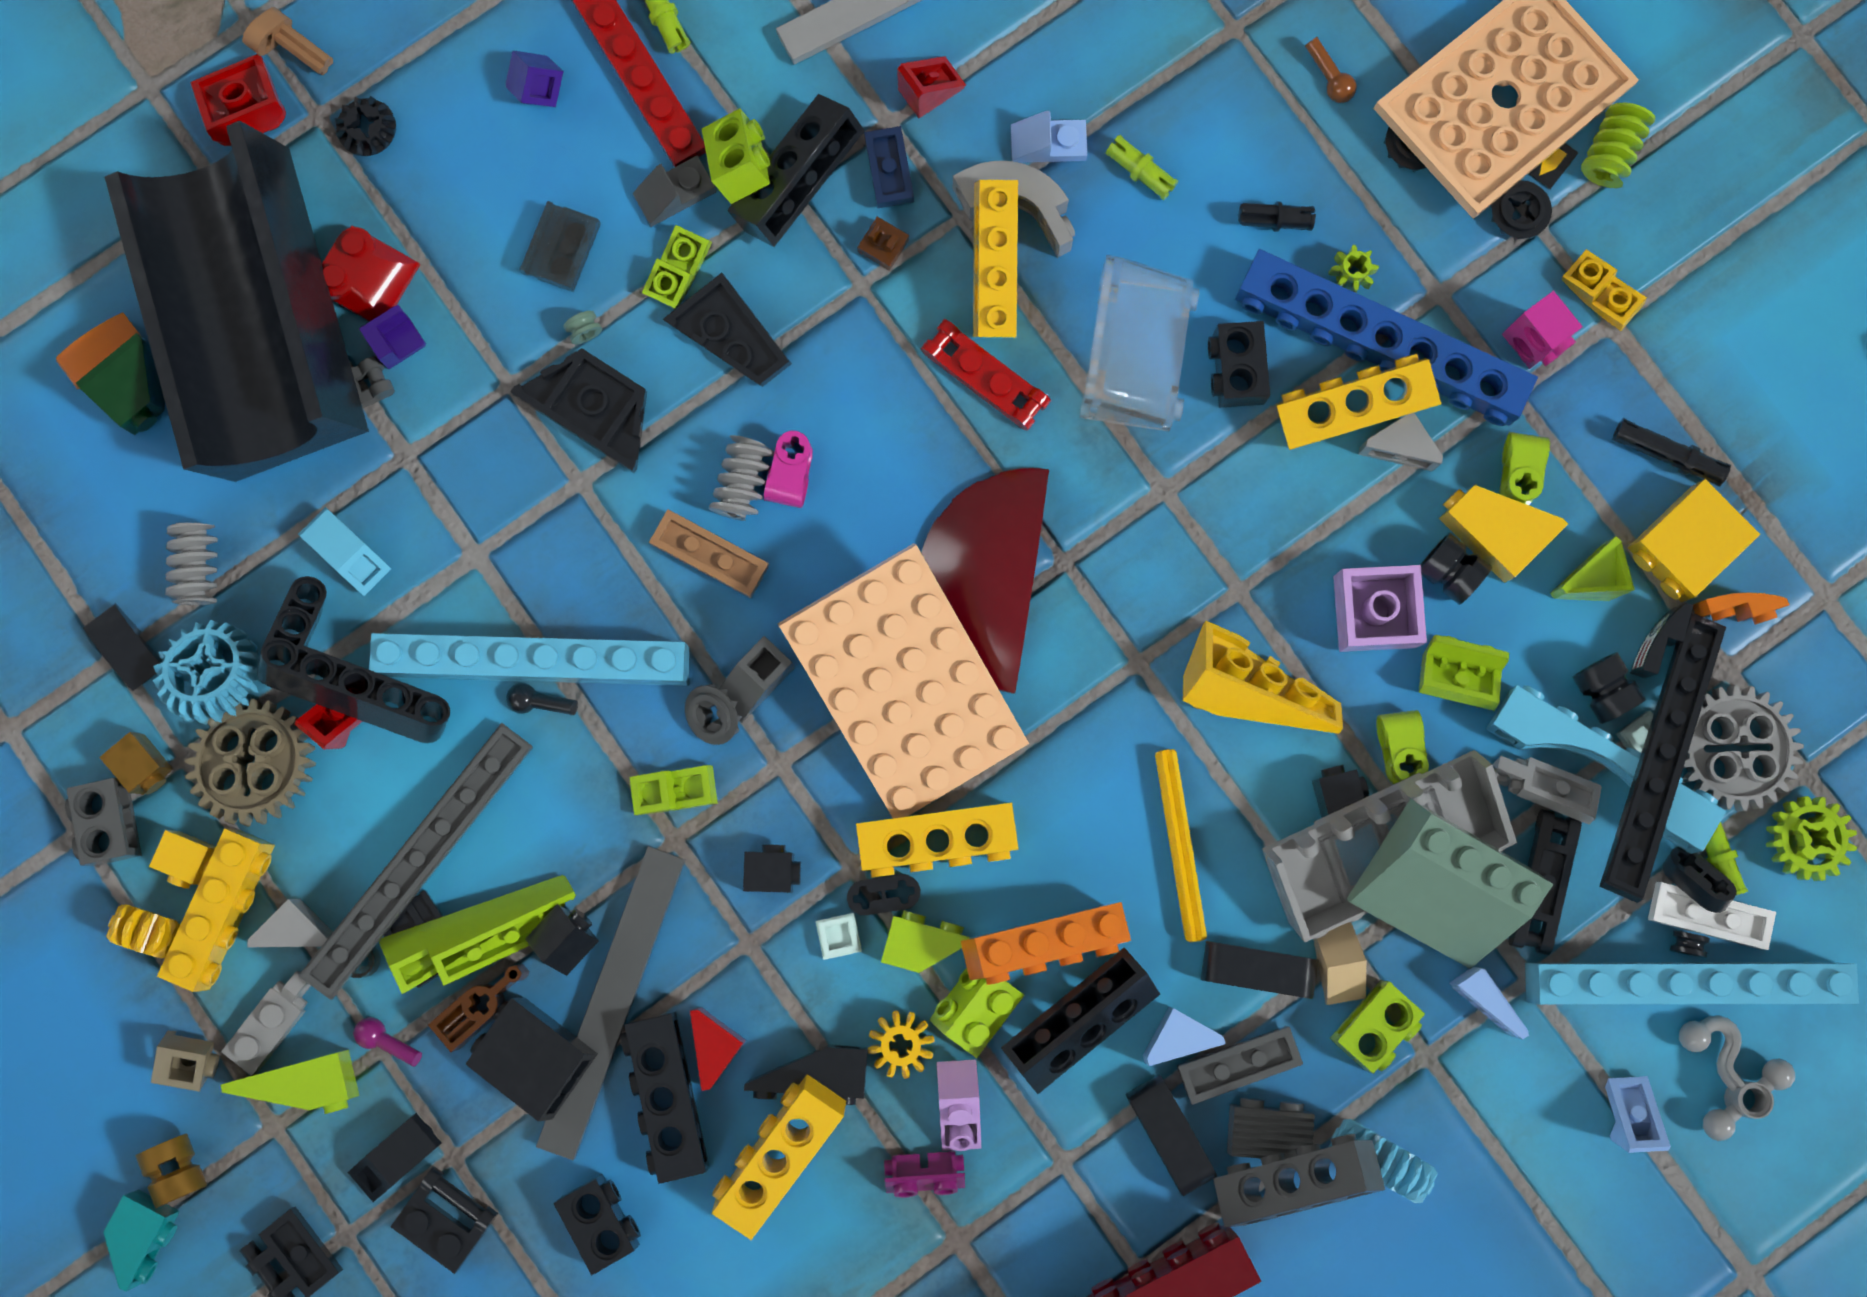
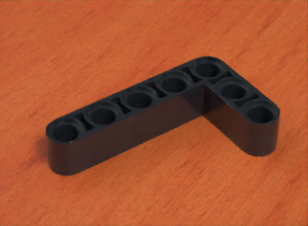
(340, 674)

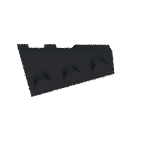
(730, 330)

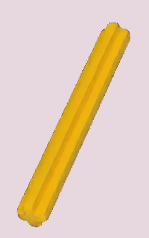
(1180, 845)

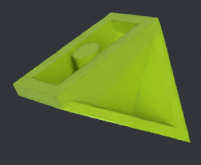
(1600, 577)

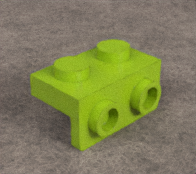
(1462, 672)
(975, 1012)

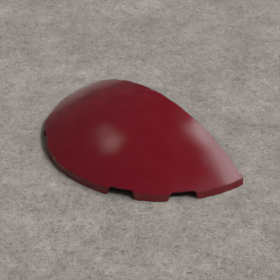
(986, 563)

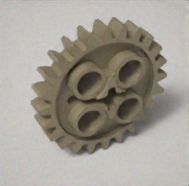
(216, 763)

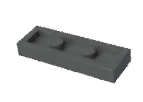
(1239, 1065)

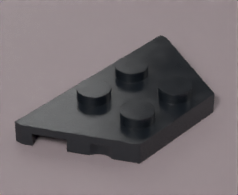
(591, 404)

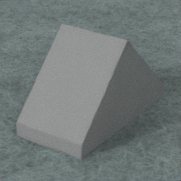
(1405, 444)
(291, 926)

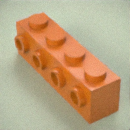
(1044, 941)

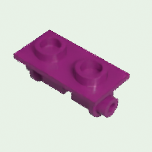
(910, 1178)

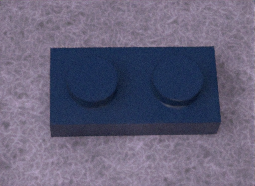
(889, 167)

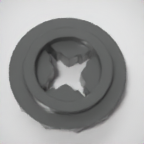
(700, 715)

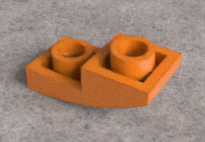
(95, 346)
(1747, 605)

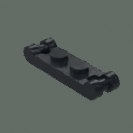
(1555, 865)

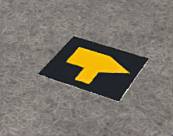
(1554, 166)

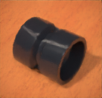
(1455, 568)
(1609, 688)

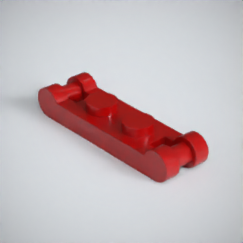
(985, 375)

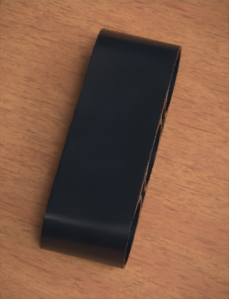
(1259, 970)
(1171, 1135)

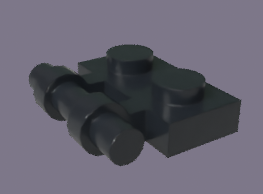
(299, 1253)

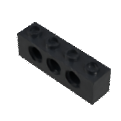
(798, 169)
(1081, 1020)
(665, 1161)

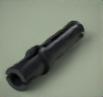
(1687, 459)

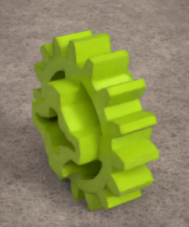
(1828, 835)

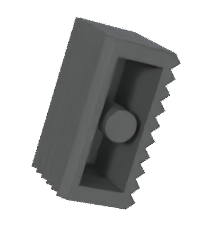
(1268, 1131)

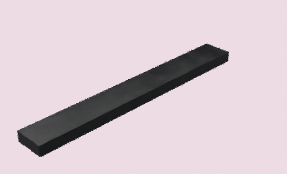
(1662, 760)

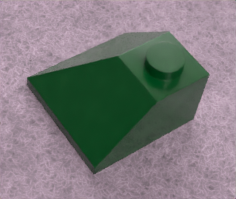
(127, 386)

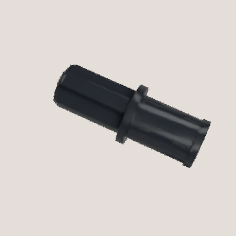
(1277, 216)

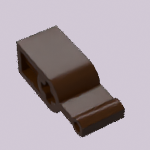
(466, 1006)

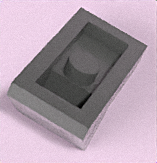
(672, 191)

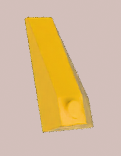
(1241, 685)

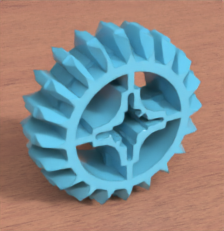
(215, 682)
(1398, 1167)

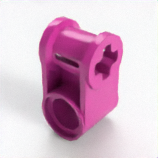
(789, 477)

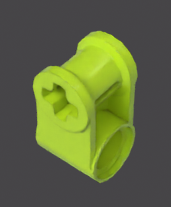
(1524, 462)
(1402, 741)

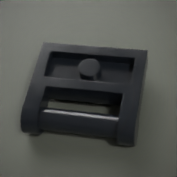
(438, 1231)

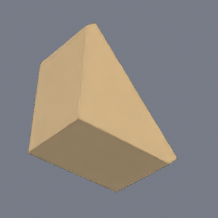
(1341, 965)

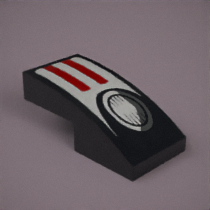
(1666, 632)

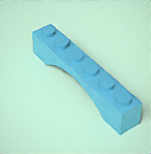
(1532, 723)

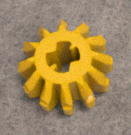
(142, 931)
(892, 1055)

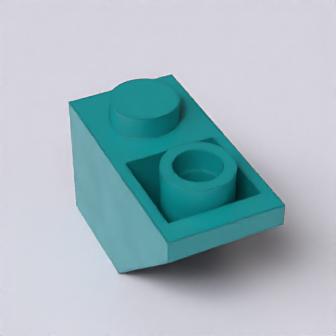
(136, 1236)

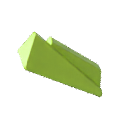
(471, 936)

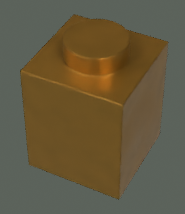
(137, 764)

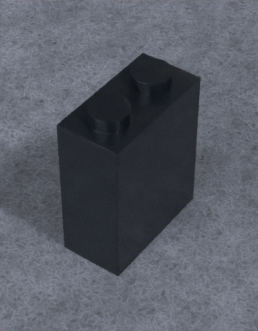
(530, 1058)

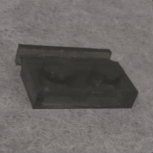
(560, 246)

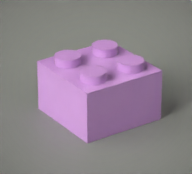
(1380, 608)

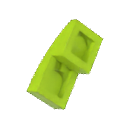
(673, 790)

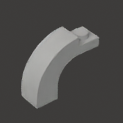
(1036, 196)

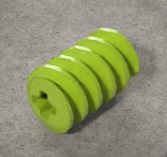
(1616, 144)

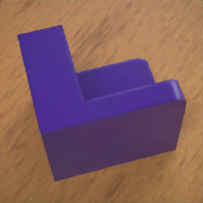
(534, 79)
(393, 336)

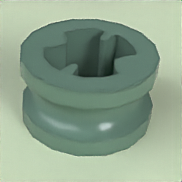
(582, 327)

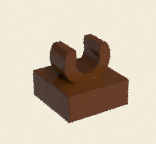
(883, 243)

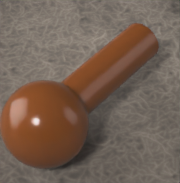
(1340, 86)

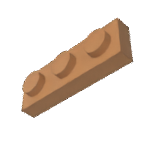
(709, 553)

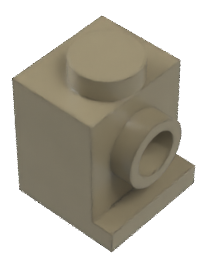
(174, 1063)

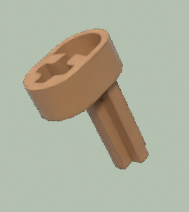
(276, 29)

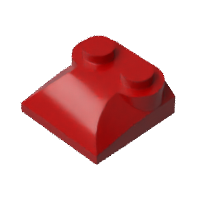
(238, 94)
(366, 273)

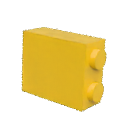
(1693, 541)

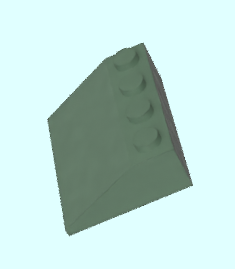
(1447, 886)

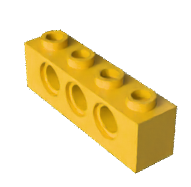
(995, 258)
(1418, 394)
(996, 820)
(748, 1208)

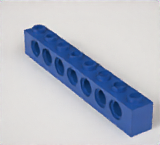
(1510, 383)

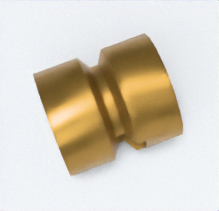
(174, 1184)

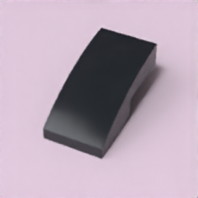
(123, 646)

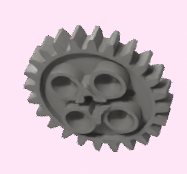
(1740, 783)

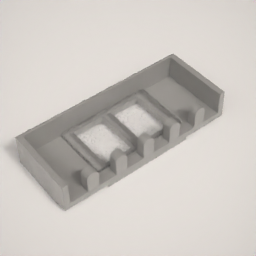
(1325, 861)

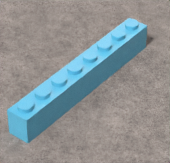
(530, 659)
(1692, 983)

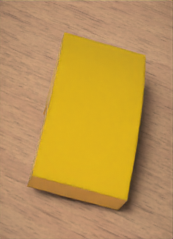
(1602, 291)

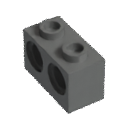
(114, 818)

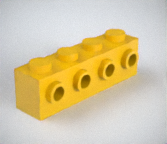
(216, 910)

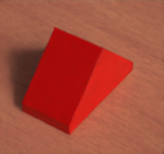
(928, 83)
(714, 1046)

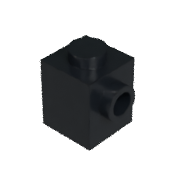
(1338, 789)
(771, 870)
(562, 939)

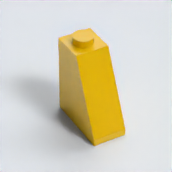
(1500, 528)

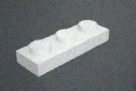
(1737, 924)

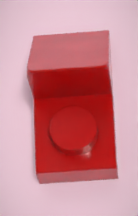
(326, 726)

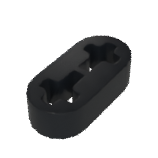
(1699, 880)
(885, 904)

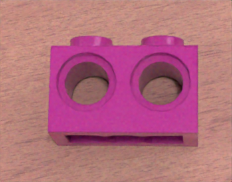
(1543, 331)

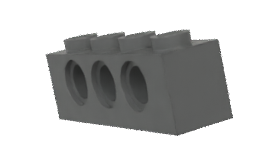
(1355, 1176)

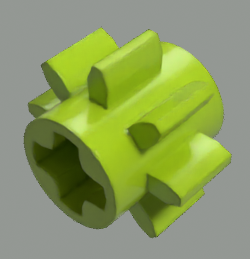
(1359, 260)

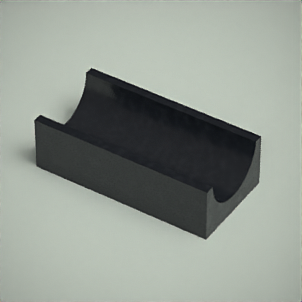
(237, 310)

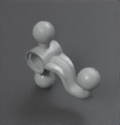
(1776, 1075)

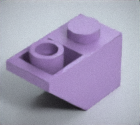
(959, 1105)

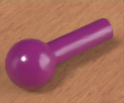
(372, 1033)

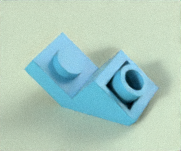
(344, 551)

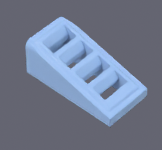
(1483, 993)

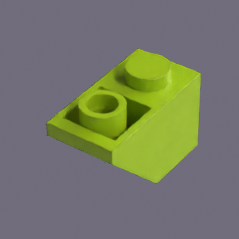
(919, 945)

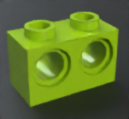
(736, 155)
(1370, 1018)

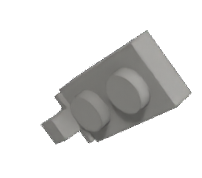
(1550, 787)
(268, 1025)

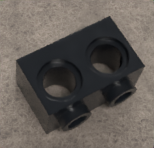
(1249, 365)
(587, 1228)

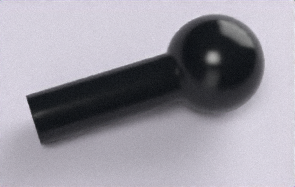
(523, 698)

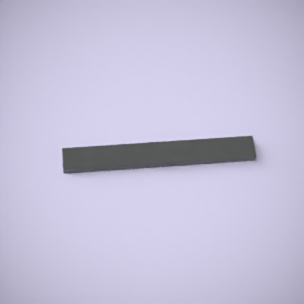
(415, 862)
(615, 995)

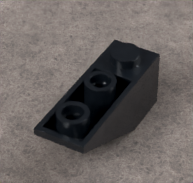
(834, 1066)

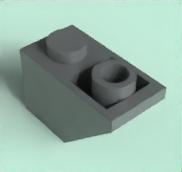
(756, 676)

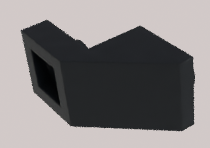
(394, 1157)

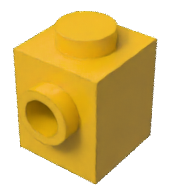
(182, 858)

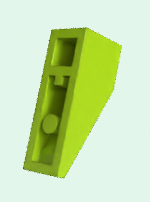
(305, 1085)

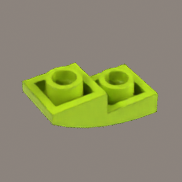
(677, 268)

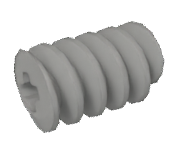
(741, 479)
(190, 563)

